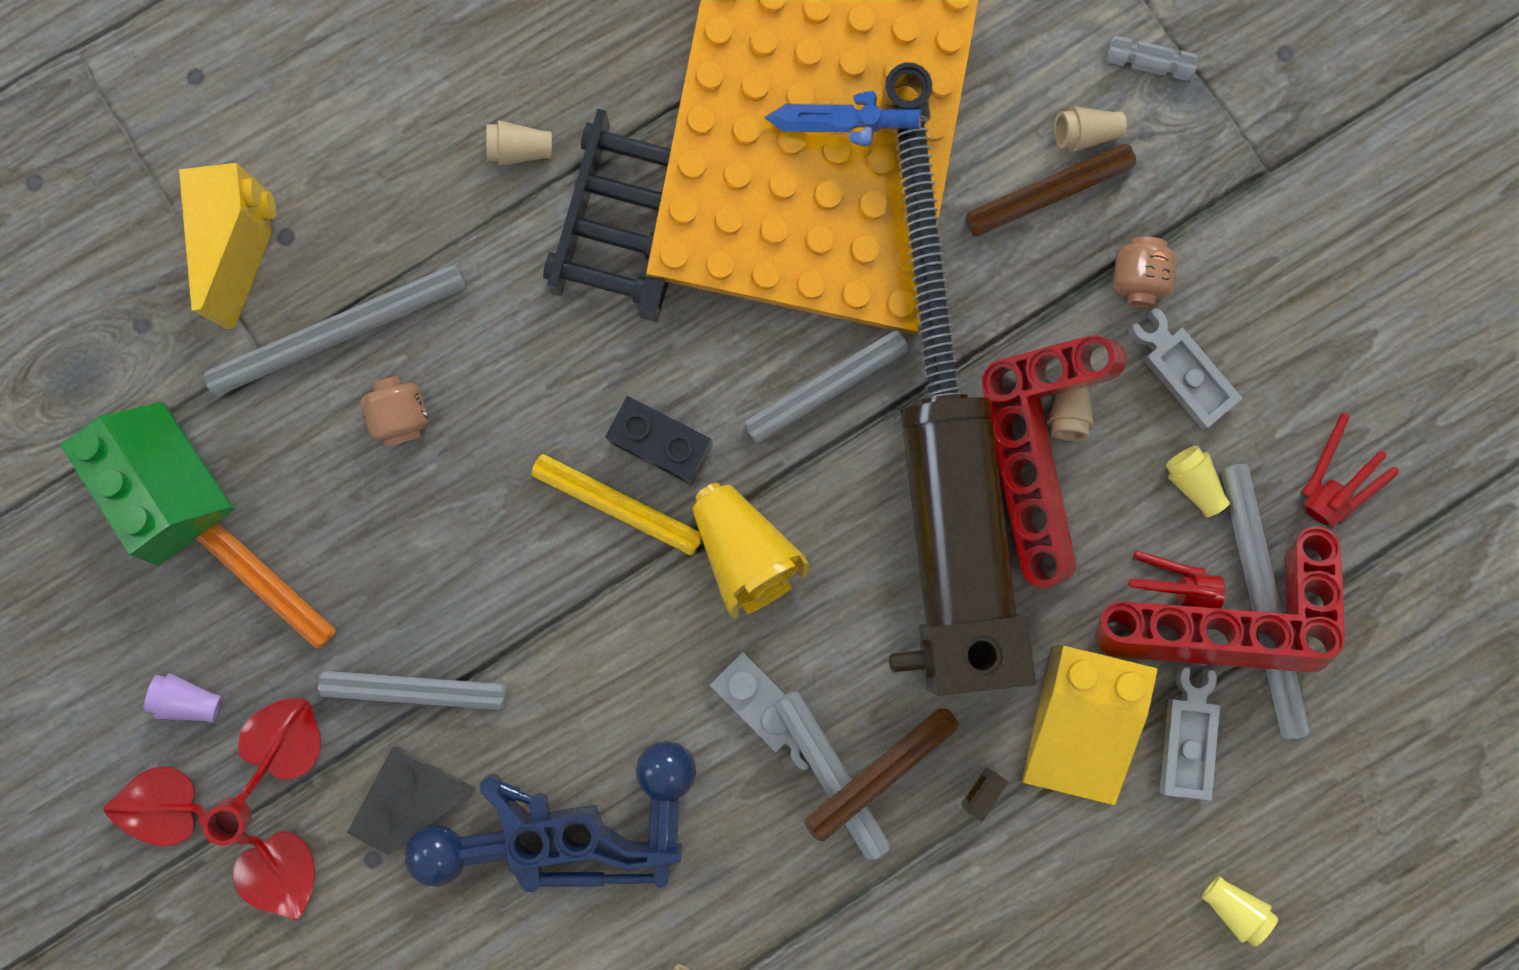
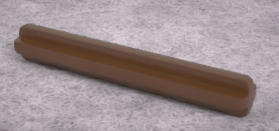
(1050, 189)
(881, 774)

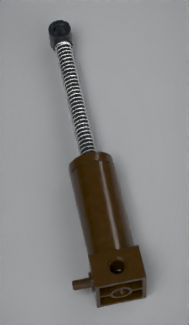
(951, 466)

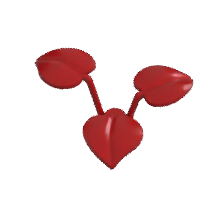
(275, 873)

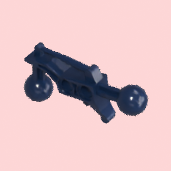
(663, 773)

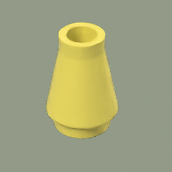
(1197, 479)
(1241, 912)

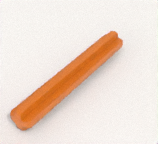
(267, 585)

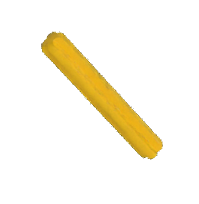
(616, 504)

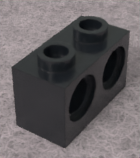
(659, 440)

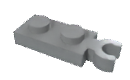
(1186, 371)
(754, 700)
(1190, 739)

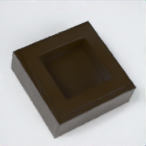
(984, 794)

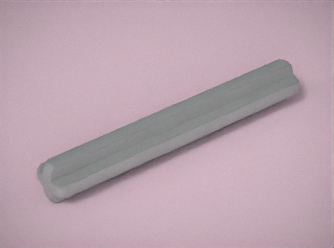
(826, 386)
(412, 690)
(829, 770)

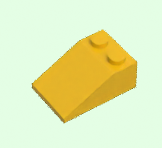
(224, 237)
(1088, 723)

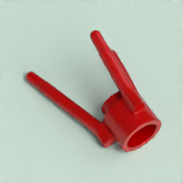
(1332, 501)
(1193, 590)

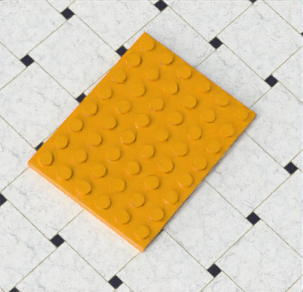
(804, 212)

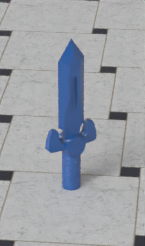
(844, 118)

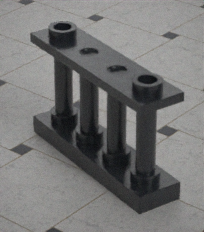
(645, 291)

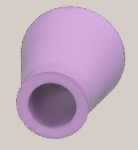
(180, 700)

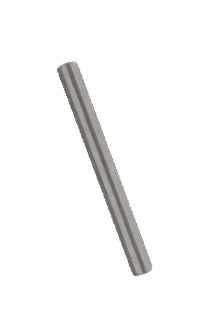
(334, 330)
(1263, 593)

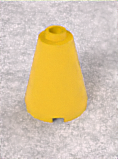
(745, 550)

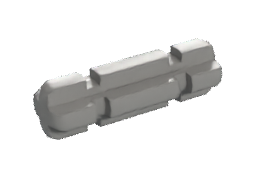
(1152, 58)

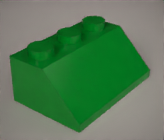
(147, 480)

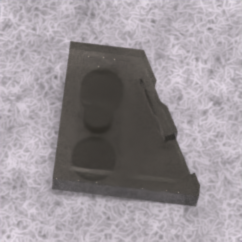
(404, 800)

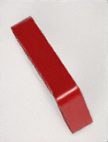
(1036, 446)
(1241, 626)

